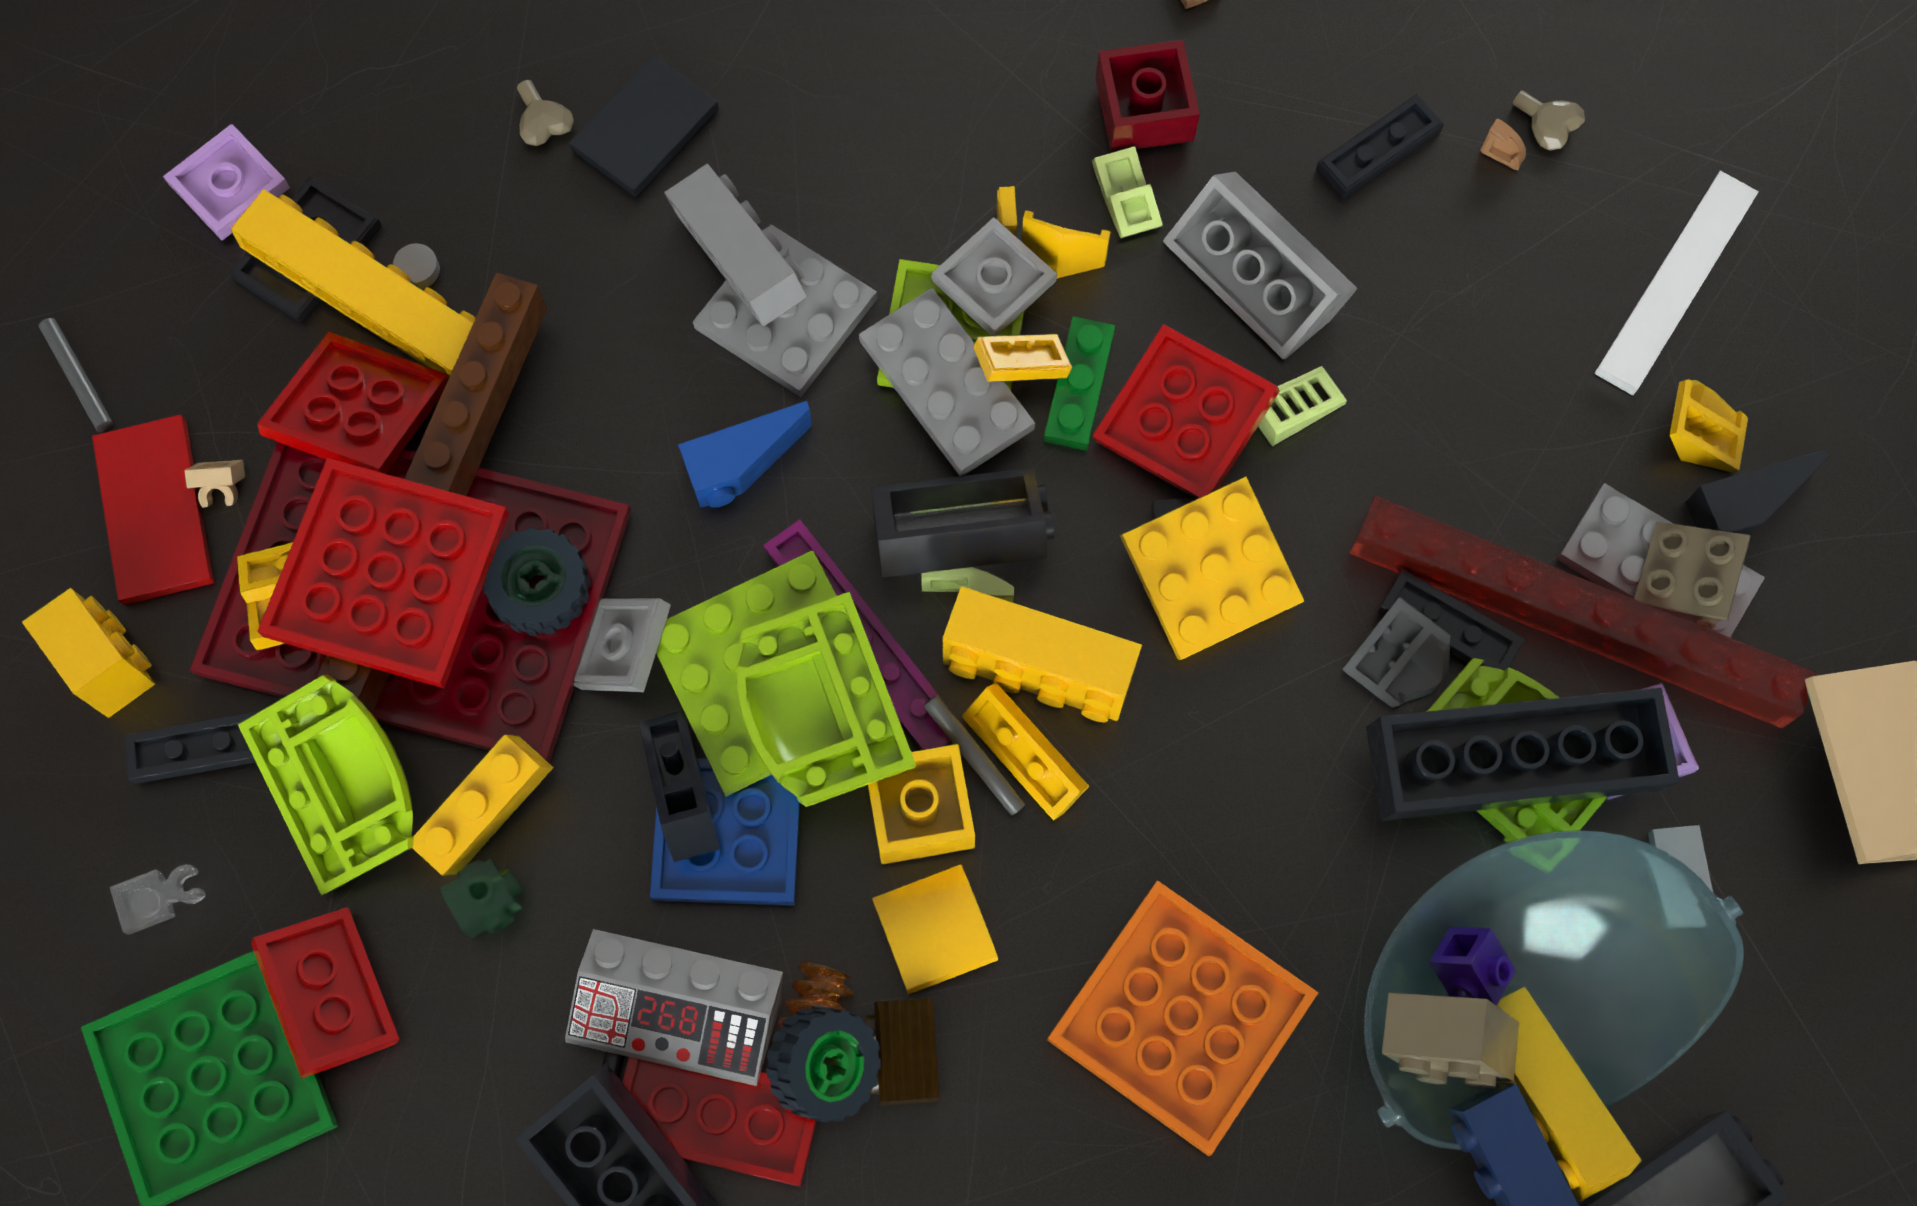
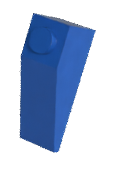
(736, 456)

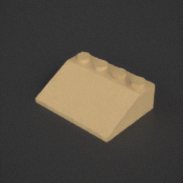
(1872, 751)

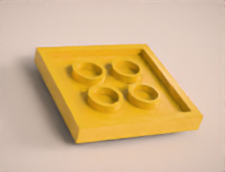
(1212, 568)

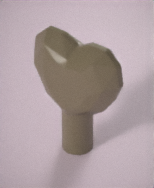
(541, 116)
(1551, 119)

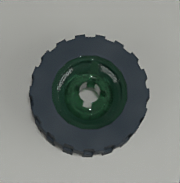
(553, 600)

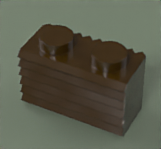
(906, 1051)

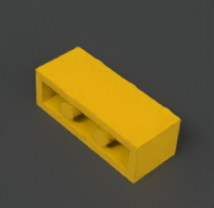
(480, 805)

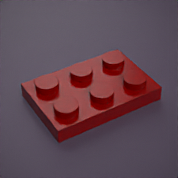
(324, 992)

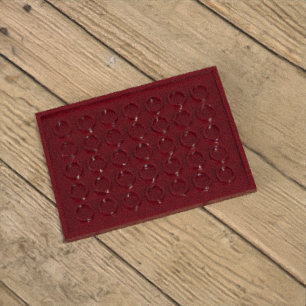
(499, 677)

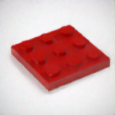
(353, 404)
(1186, 413)

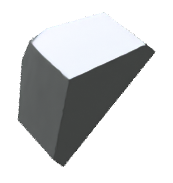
(1402, 656)

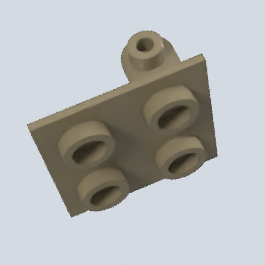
(1692, 571)

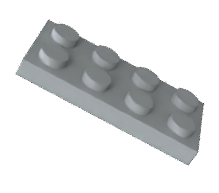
(943, 384)
(1613, 546)

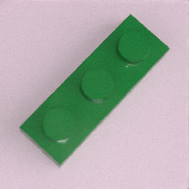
(1079, 393)

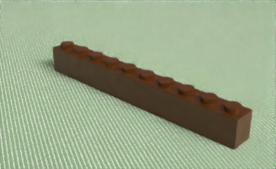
(464, 421)

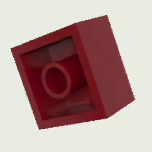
(1147, 95)

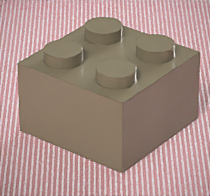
(1450, 1039)

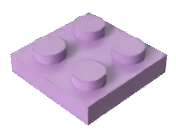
(224, 180)

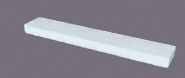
(1676, 283)

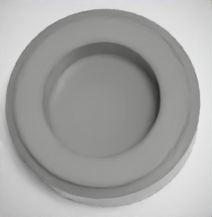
(419, 264)

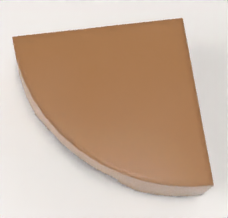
(1504, 145)

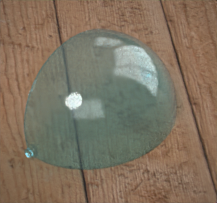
(1603, 936)

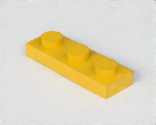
(1025, 751)

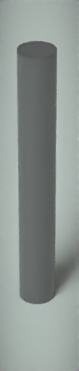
(76, 375)
(974, 754)

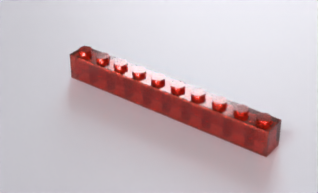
(1583, 613)

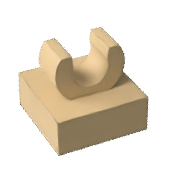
(215, 475)

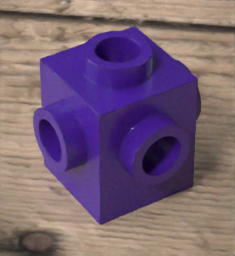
(1472, 964)

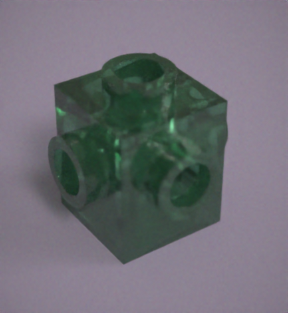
(467, 899)

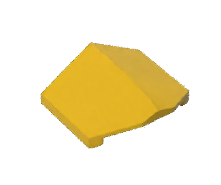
(1063, 248)
(1707, 428)

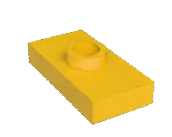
(1022, 357)

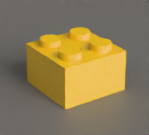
(90, 651)
(923, 808)

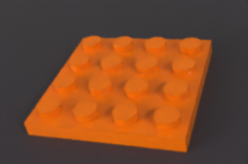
(1183, 1017)

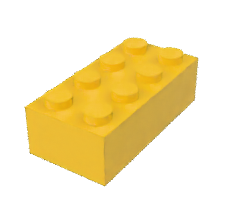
(1039, 655)

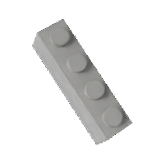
(736, 244)

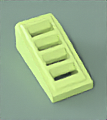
(1277, 431)

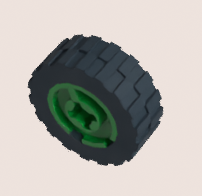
(805, 1081)

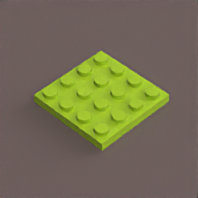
(702, 654)

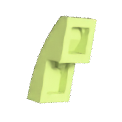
(1126, 192)
(970, 578)

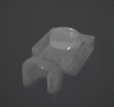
(150, 897)

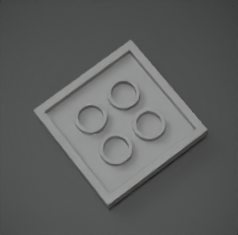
(804, 337)

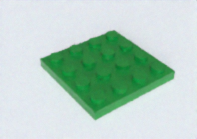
(203, 1082)

